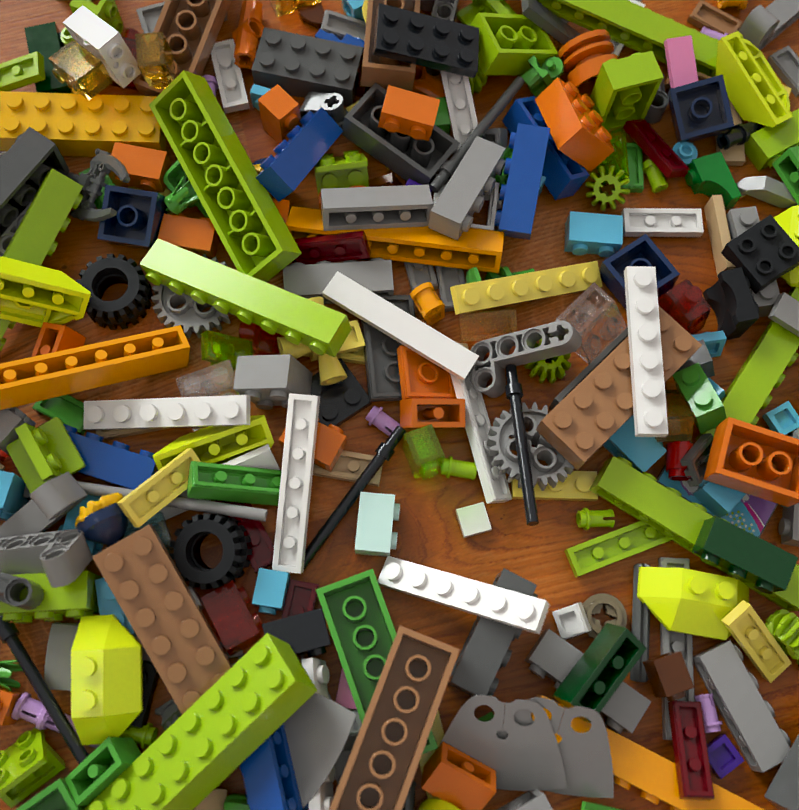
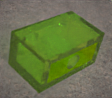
(423, 452)

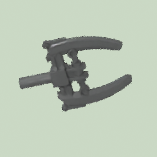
(93, 183)

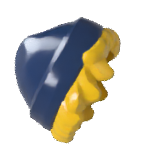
(103, 520)

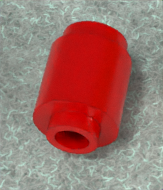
(675, 452)

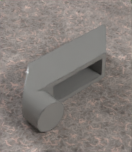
(767, 190)

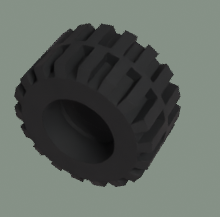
(107, 273)
(188, 546)

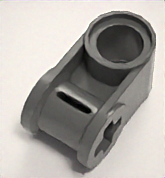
(315, 100)

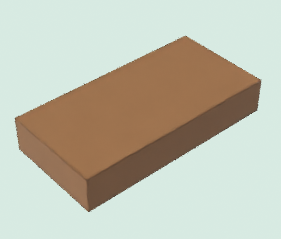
(713, 18)

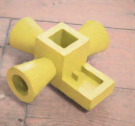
(329, 367)

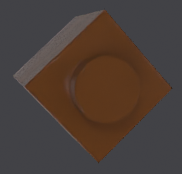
(668, 675)

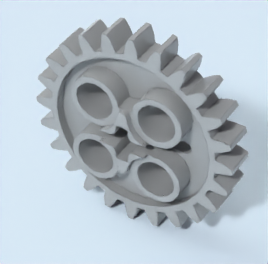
(190, 315)
(501, 444)

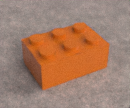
(574, 124)
(755, 462)

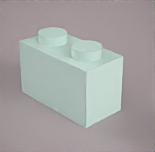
(375, 524)

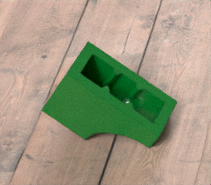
(712, 177)

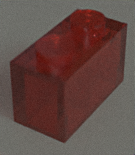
(232, 618)

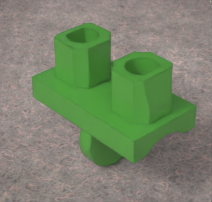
(539, 77)

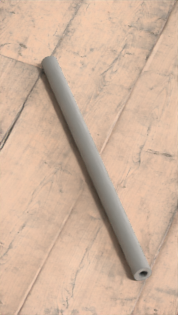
(185, 503)

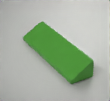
(233, 483)

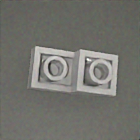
(58, 655)

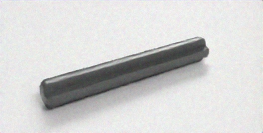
(640, 628)

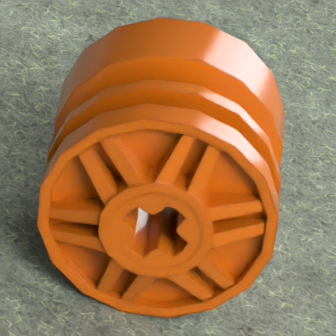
(584, 58)

